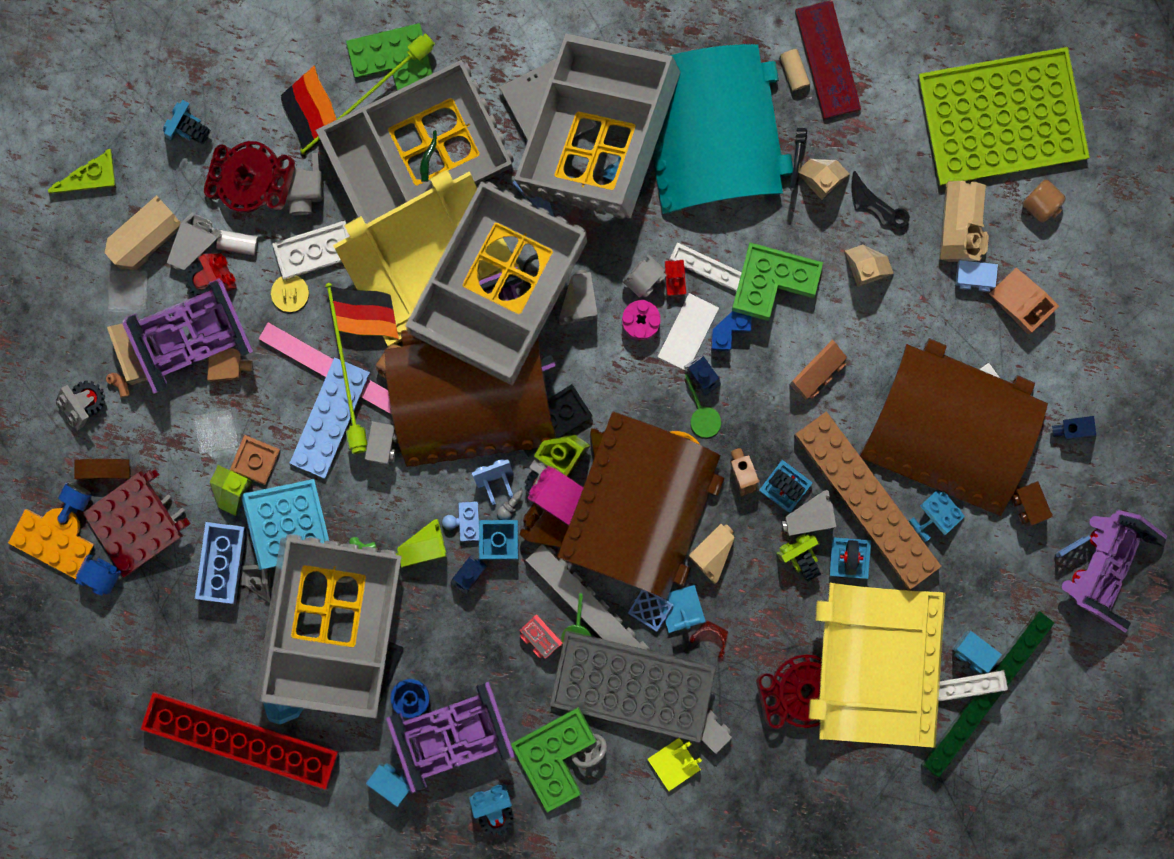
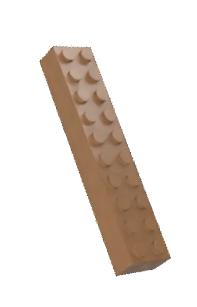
(867, 500)

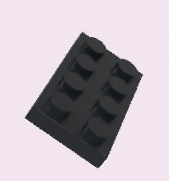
(566, 412)

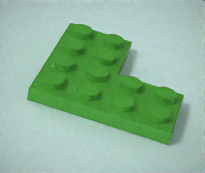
(387, 50)
(771, 269)
(544, 754)

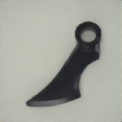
(800, 142)
(866, 199)

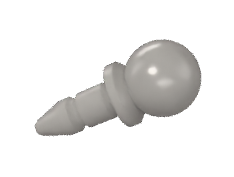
(505, 511)

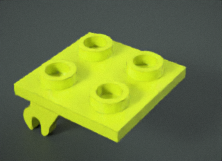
(674, 763)

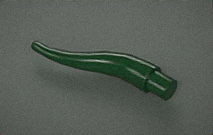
(424, 165)

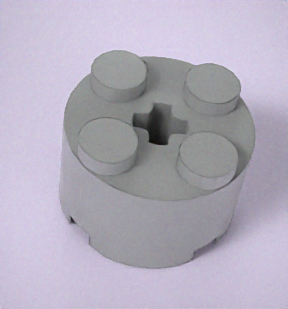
(644, 276)

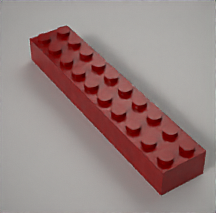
(239, 740)

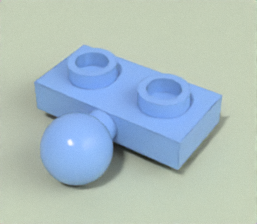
(467, 521)

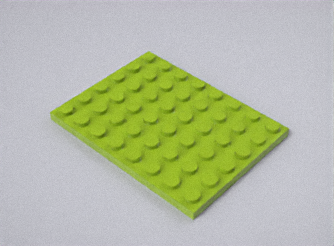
(1003, 116)

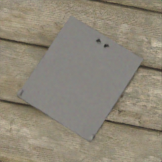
(525, 97)

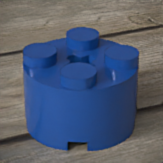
(98, 575)
(404, 689)

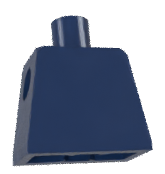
(703, 374)
(1085, 428)
(468, 574)

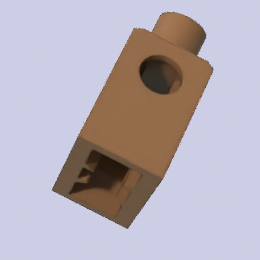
(227, 365)
(746, 479)

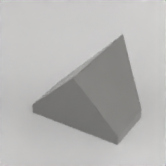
(256, 580)

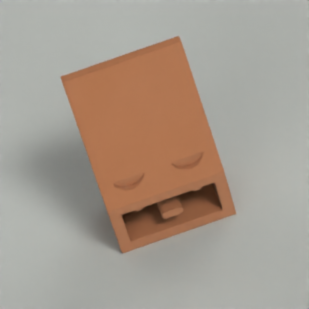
(1023, 300)

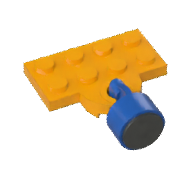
(55, 535)

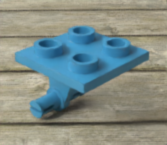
(941, 512)
(685, 611)

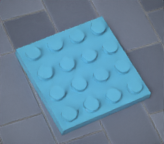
(283, 512)

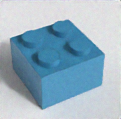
(498, 539)
(976, 652)
(389, 784)

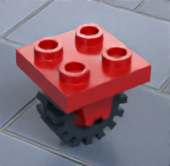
(211, 268)

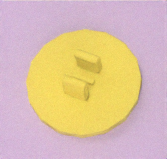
(290, 294)

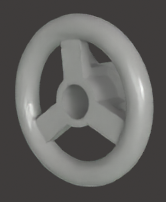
(592, 753)

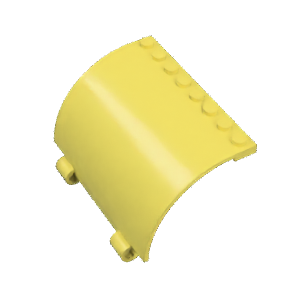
(405, 245)
(880, 665)

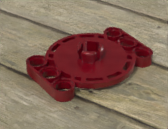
(248, 191)
(788, 691)

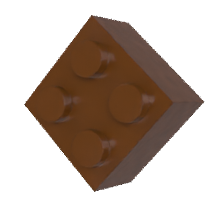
(1031, 504)

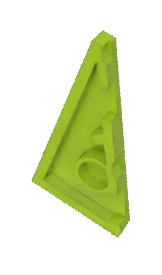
(95, 174)

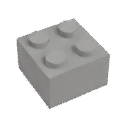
(381, 444)

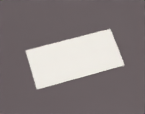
(688, 331)

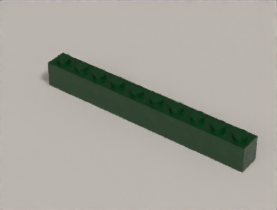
(979, 705)

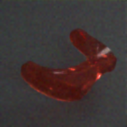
(723, 634)

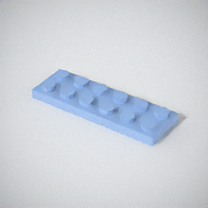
(329, 419)

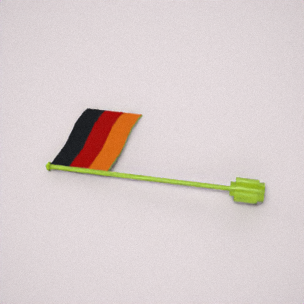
(312, 108)
(360, 314)

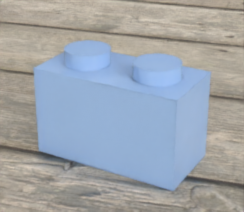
(976, 275)

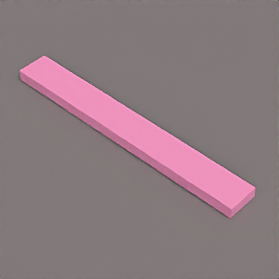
(319, 362)

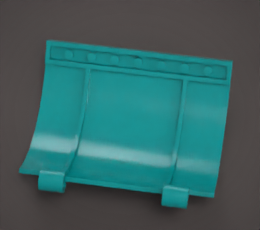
(720, 130)

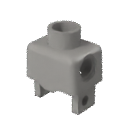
(304, 188)

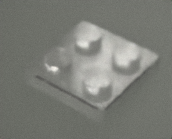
(127, 290)
(216, 431)

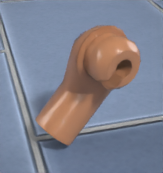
(120, 382)

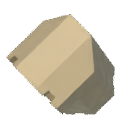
(963, 222)
(141, 235)

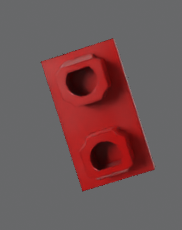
(675, 277)

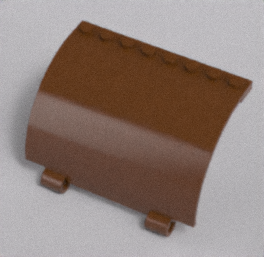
(461, 412)
(956, 428)
(641, 505)

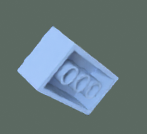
(220, 563)

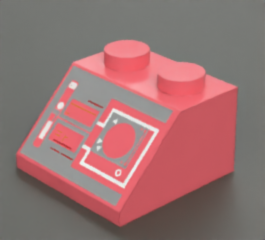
(540, 637)

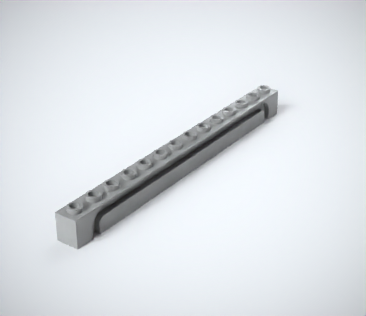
(608, 627)

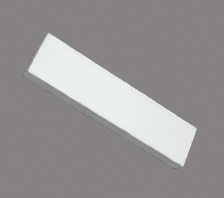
(706, 266)
(972, 685)

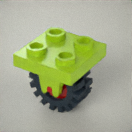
(801, 556)

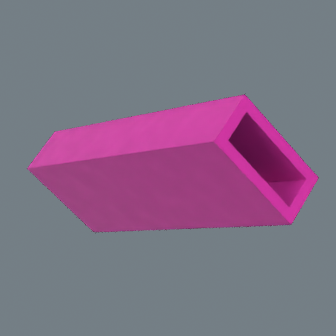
(556, 494)

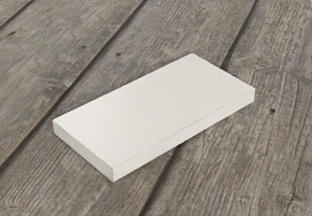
(309, 250)

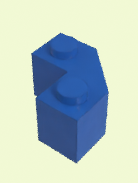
(722, 333)

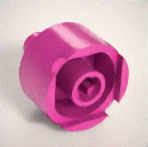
(641, 309)

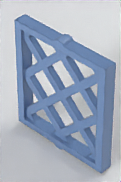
(1072, 546)
(643, 620)

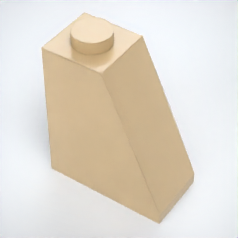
(823, 175)
(868, 264)
(713, 552)

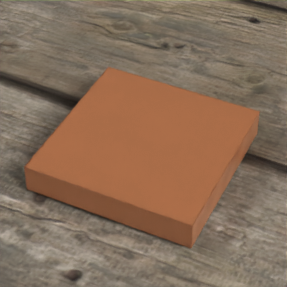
(255, 459)

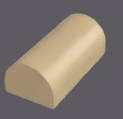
(794, 70)

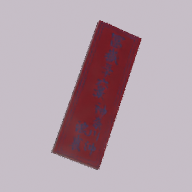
(828, 59)

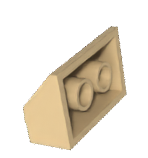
(126, 355)

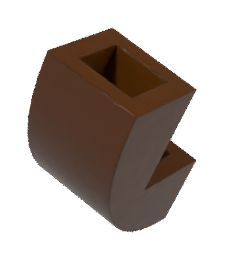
(101, 469)

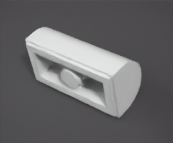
(237, 243)

